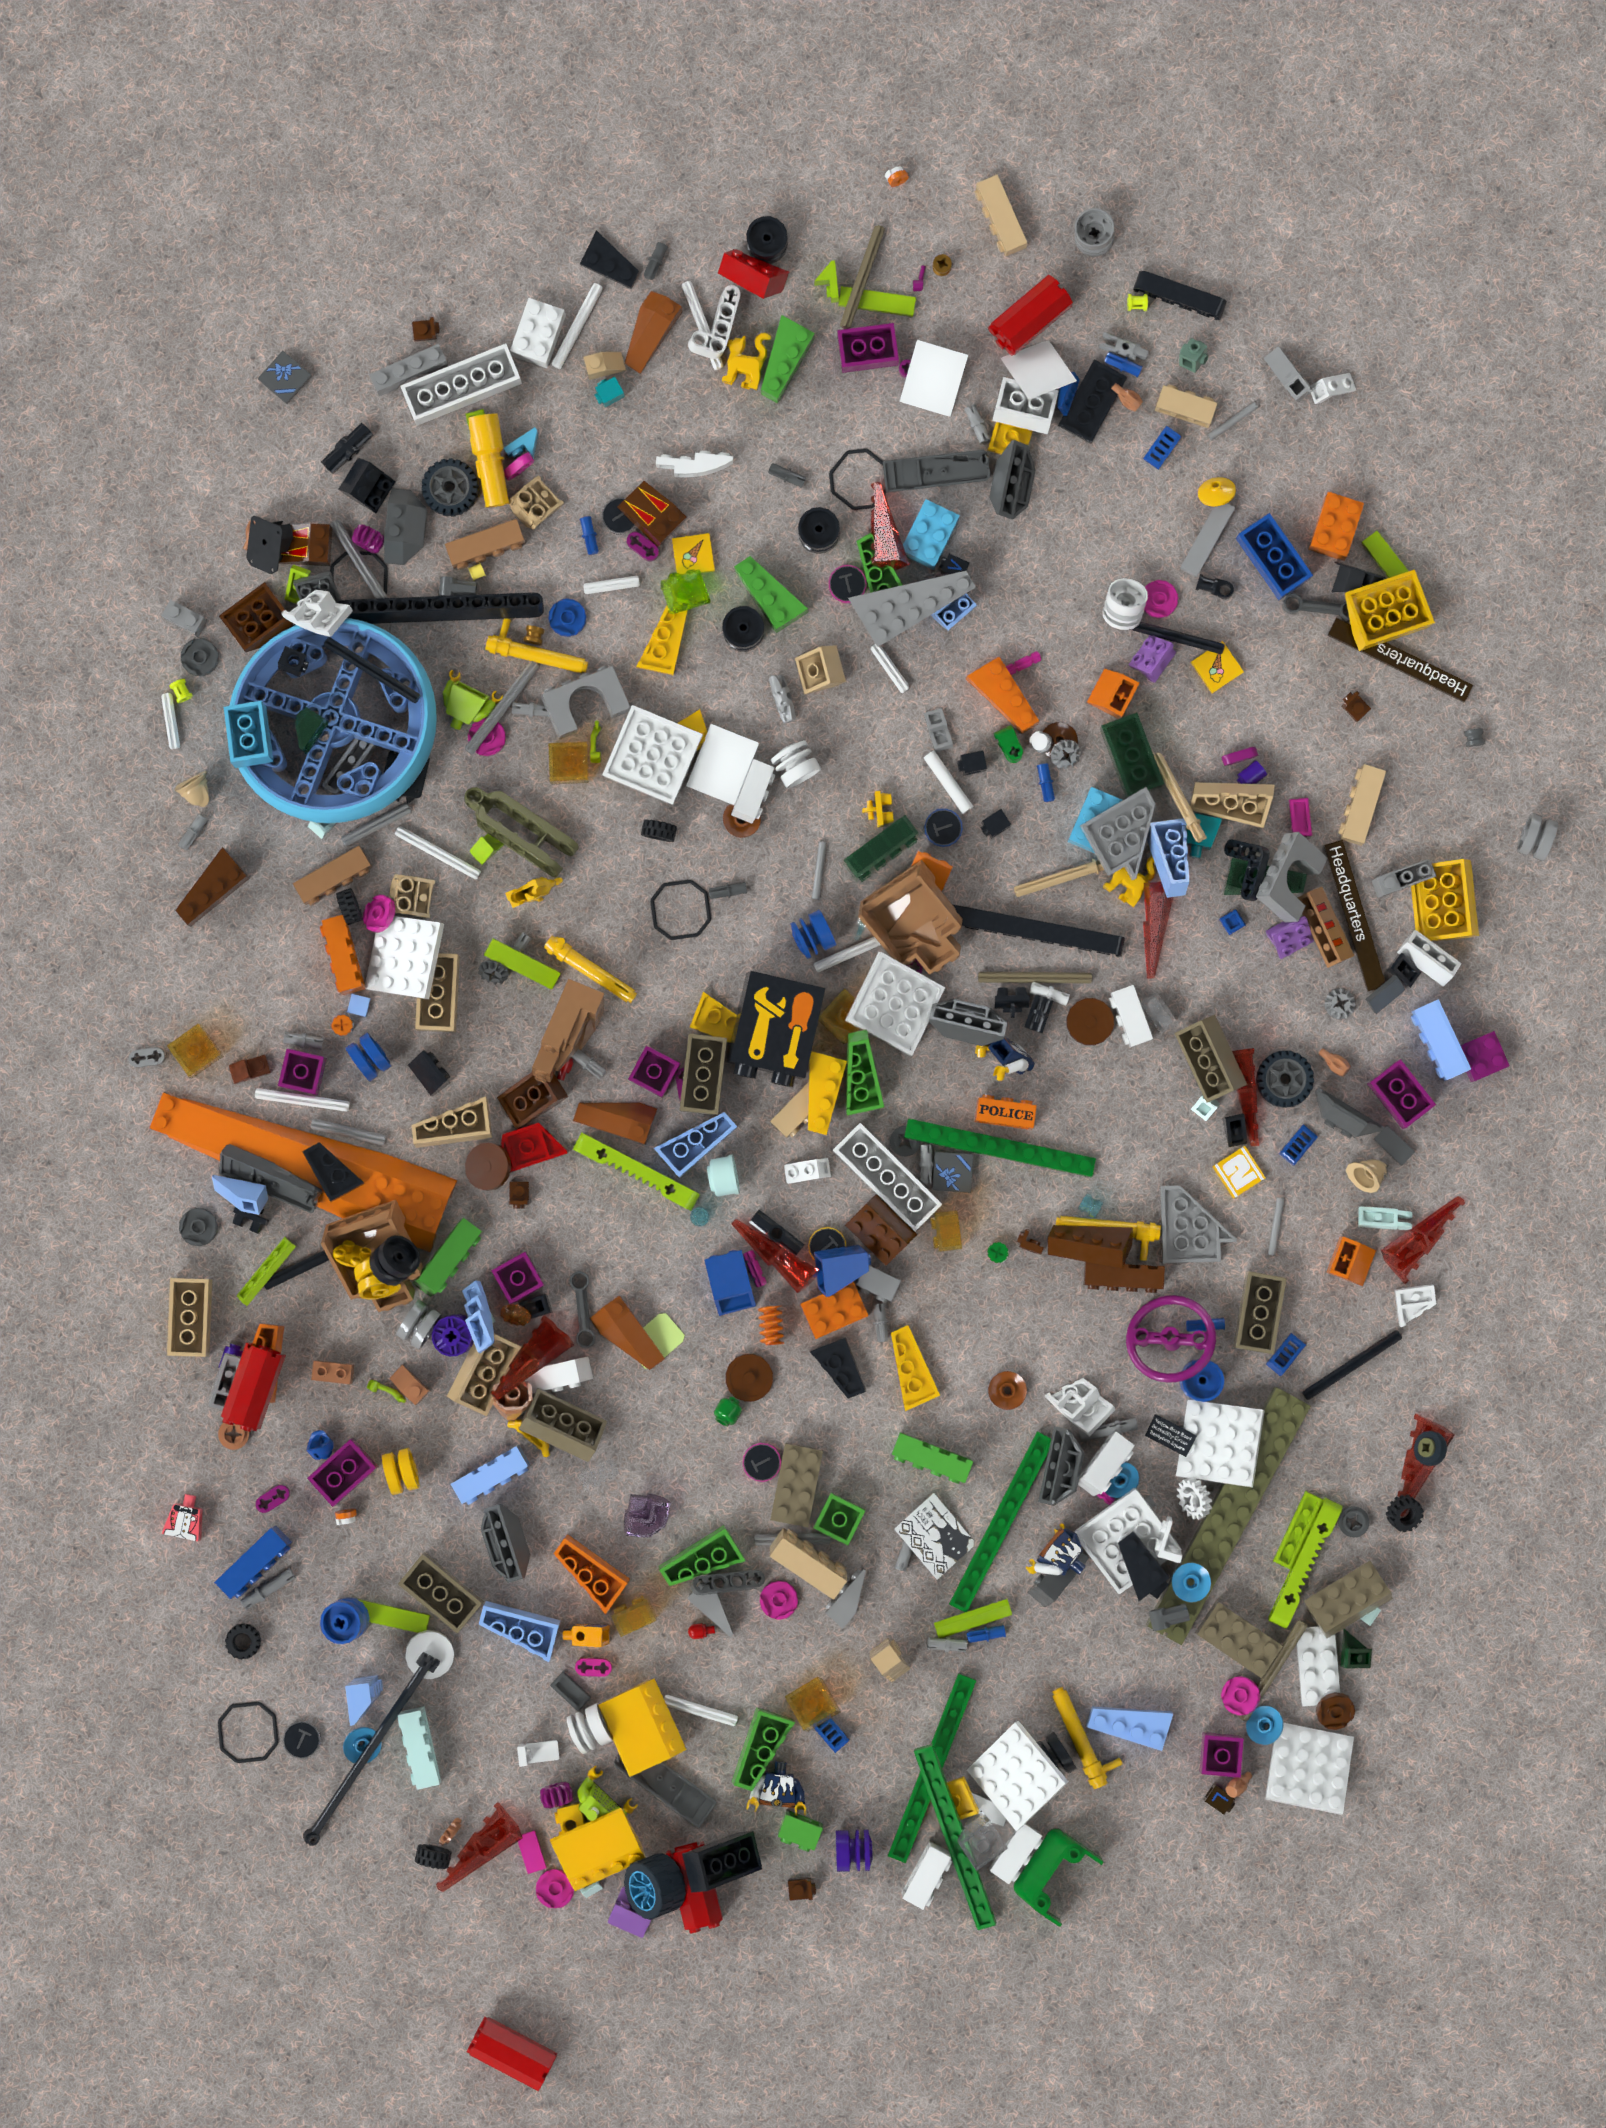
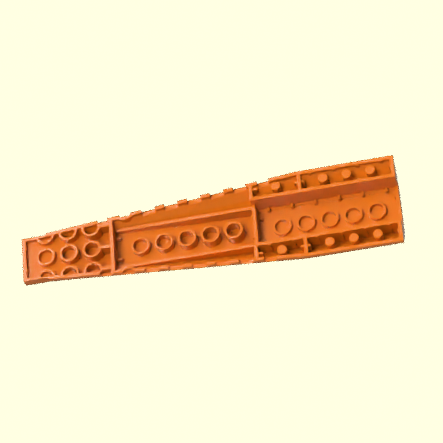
(417, 1190)

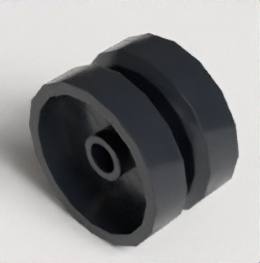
(761, 230)
(818, 541)
(743, 640)
(394, 1260)
(1058, 1753)

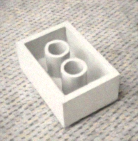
(537, 333)
(1016, 409)
(1106, 1464)
(927, 1875)

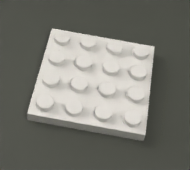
(652, 755)
(405, 957)
(894, 1003)
(1224, 1443)
(1113, 1524)
(1310, 1769)
(1017, 1775)

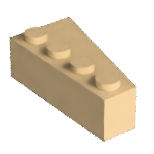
(1233, 801)
(454, 1126)
(889, 1660)

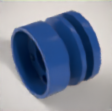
(813, 934)

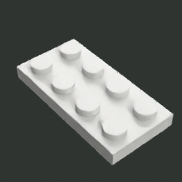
(1317, 1666)

